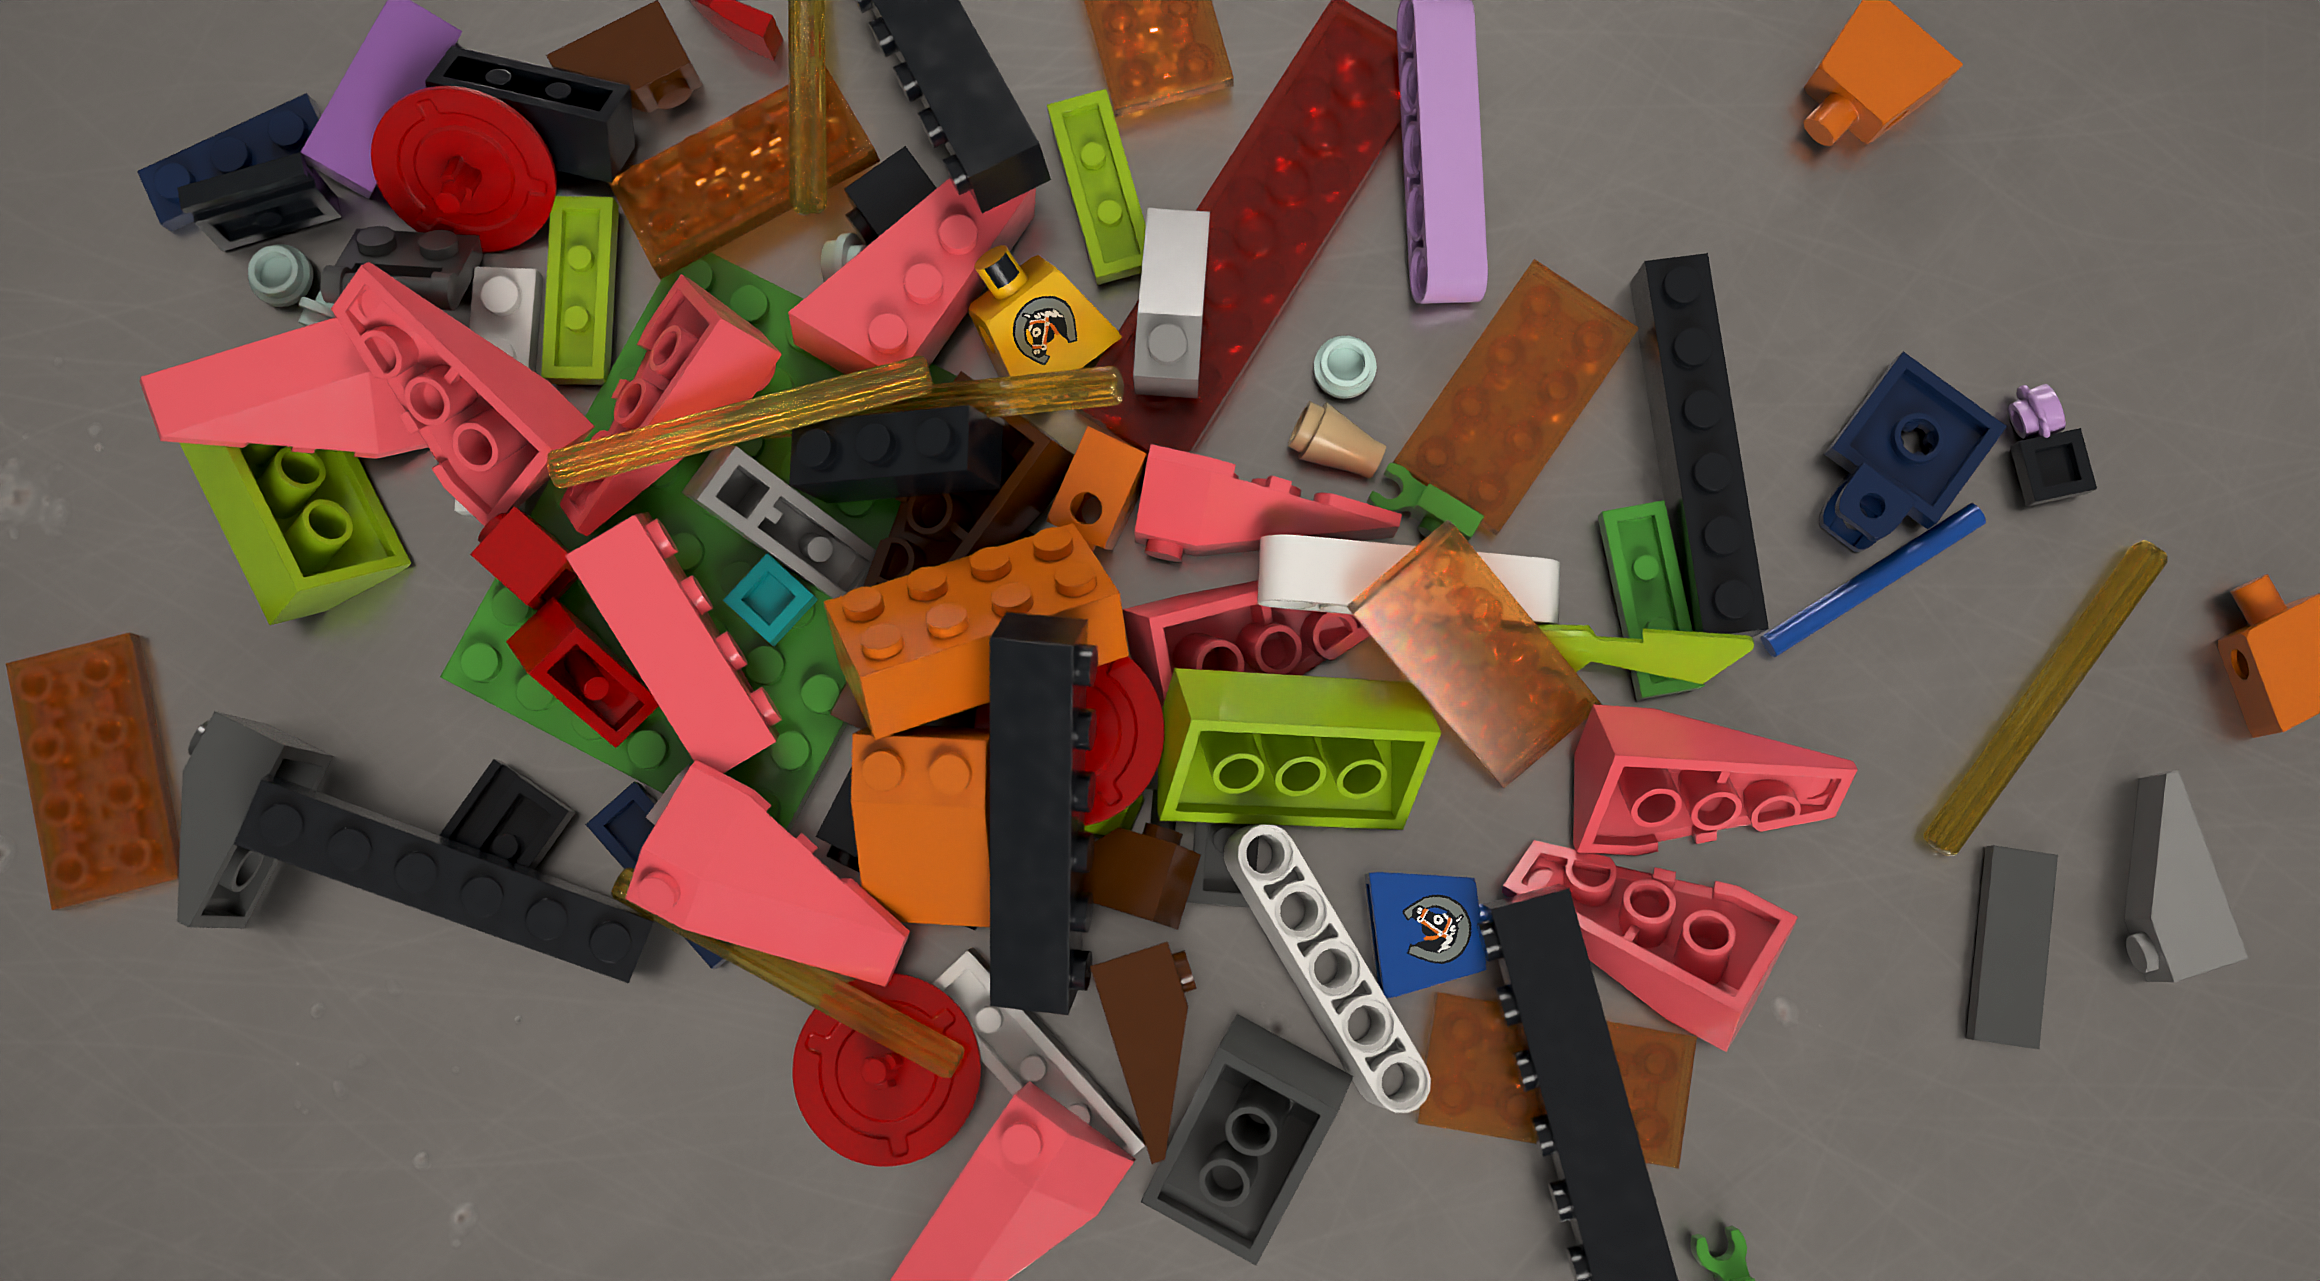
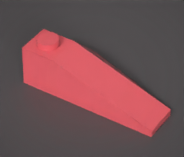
(694, 362)
(284, 390)
(1204, 509)
(1233, 633)
(1672, 777)
(743, 879)
(1670, 942)
(1018, 1195)

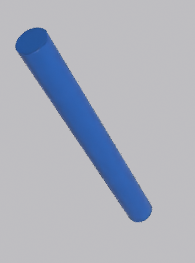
(1873, 580)

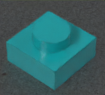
(770, 599)

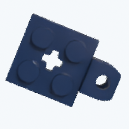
(1888, 479)

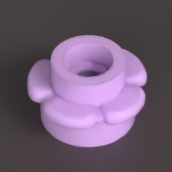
(2036, 412)

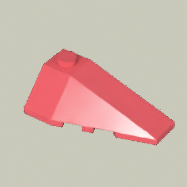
(467, 398)

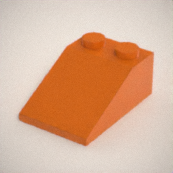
(924, 822)

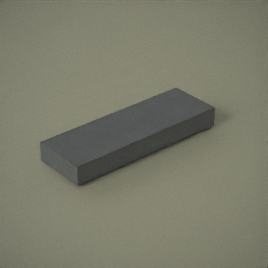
(2012, 947)

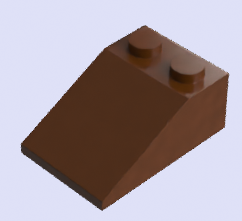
(1147, 1023)

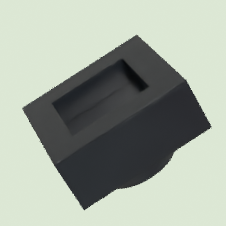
(2053, 467)

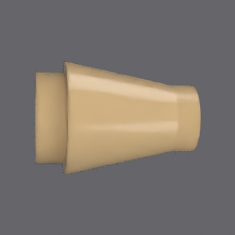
(1335, 441)

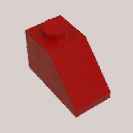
(582, 672)

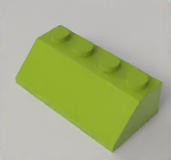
(298, 524)
(1293, 750)

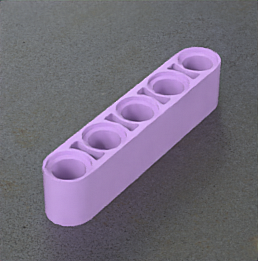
(1442, 151)

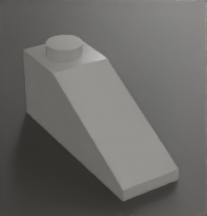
(1171, 303)
(780, 521)
(2174, 895)

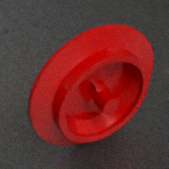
(464, 166)
(1126, 739)
(875, 1101)

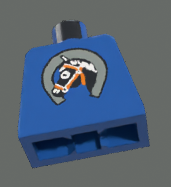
(1423, 930)

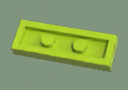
(1100, 184)
(580, 290)

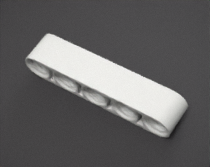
(1332, 572)
(1353, 983)

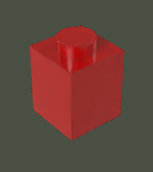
(525, 558)

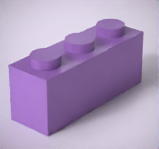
(389, 65)

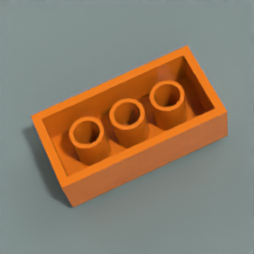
(924, 639)

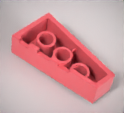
(908, 284)
(674, 642)

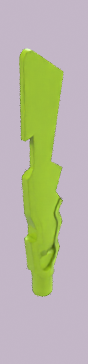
(1661, 652)

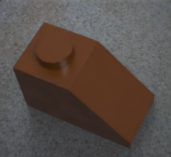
(635, 52)
(1143, 873)

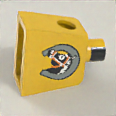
(1035, 317)

